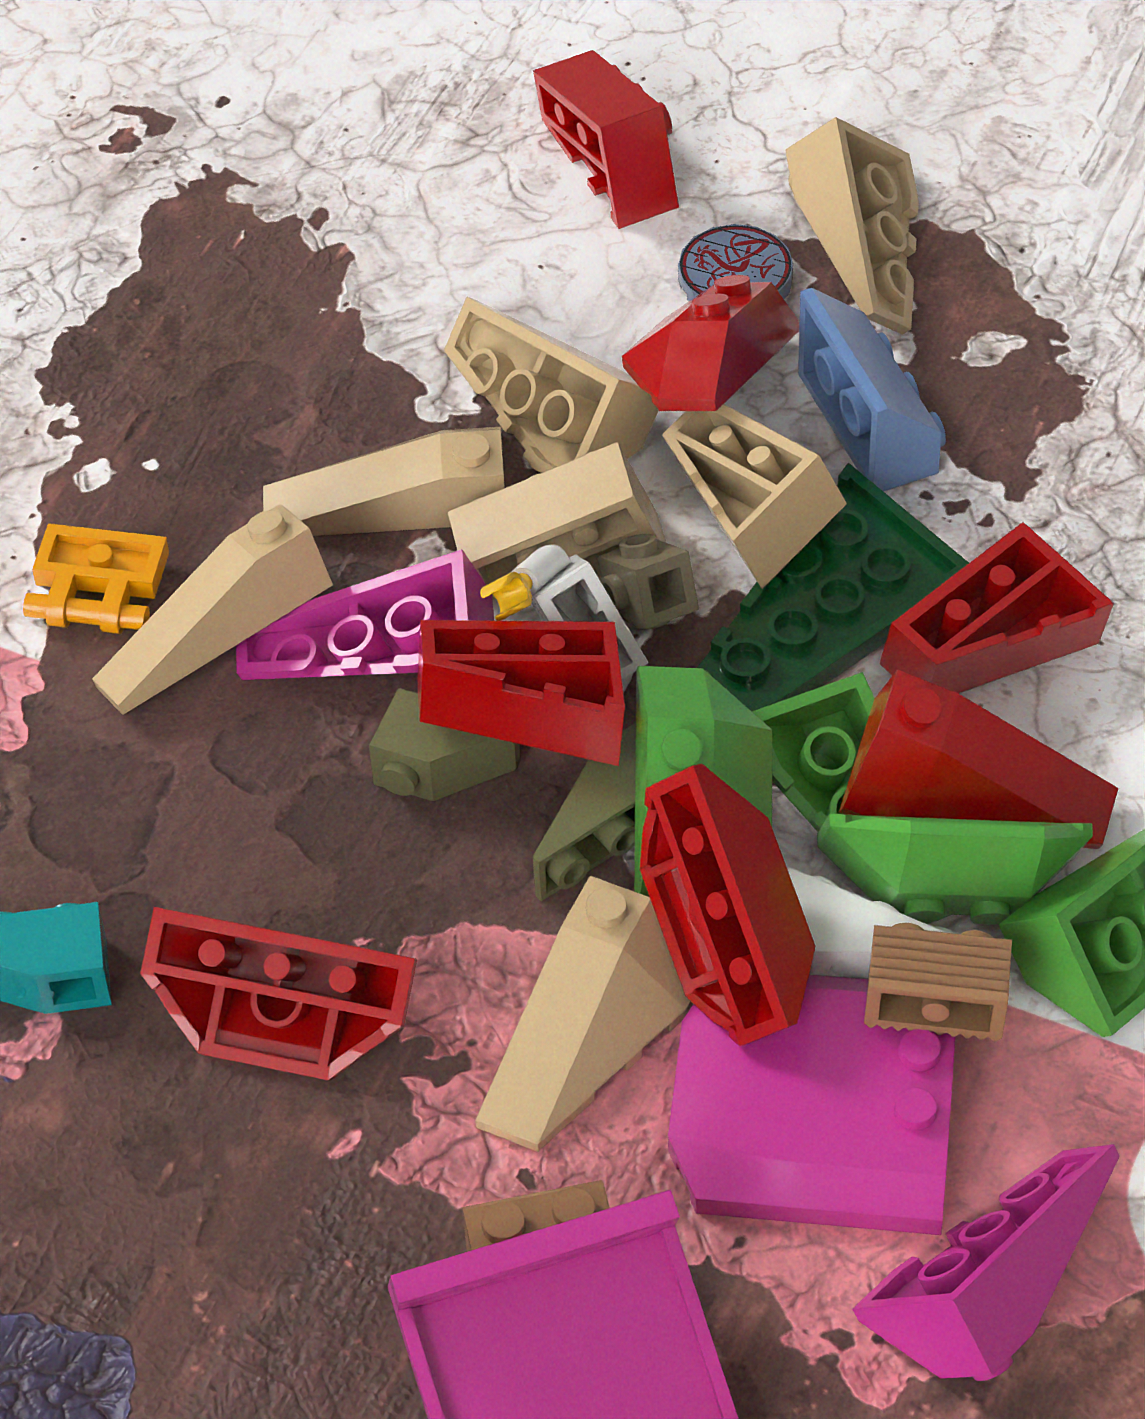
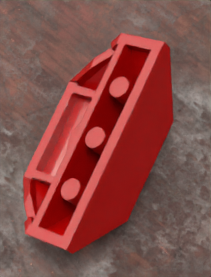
(711, 345)
(725, 904)
(274, 993)

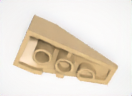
(589, 1015)

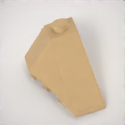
(860, 207)
(546, 390)
(395, 486)
(231, 596)

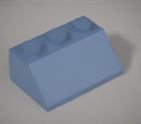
(866, 394)

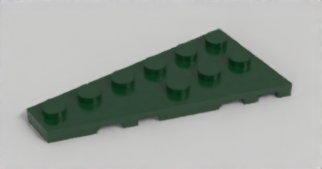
(830, 599)

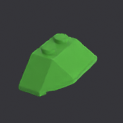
(690, 721)
(950, 864)

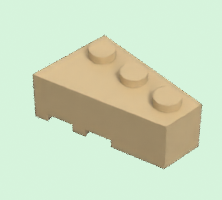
(756, 485)
(576, 506)

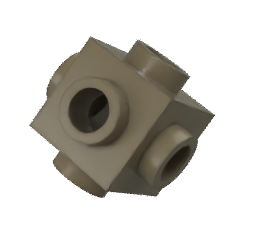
(649, 581)

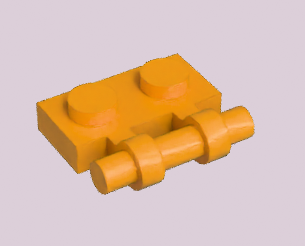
(96, 562)

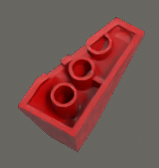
(952, 759)

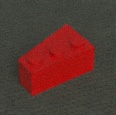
(615, 132)
(998, 617)
(525, 683)

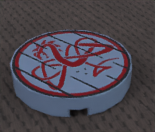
(734, 251)

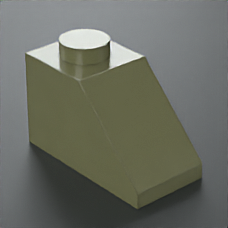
(433, 759)

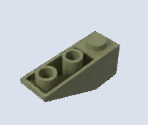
(591, 823)

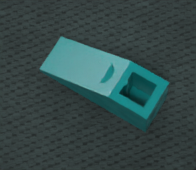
(54, 958)

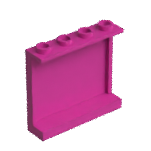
(565, 1324)

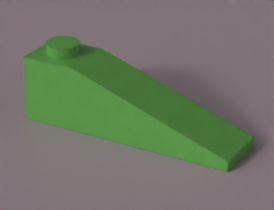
(817, 744)
(1087, 939)

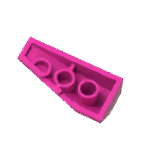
(367, 624)
(995, 1280)

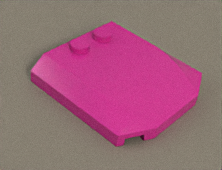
(816, 1117)

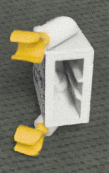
(564, 591)

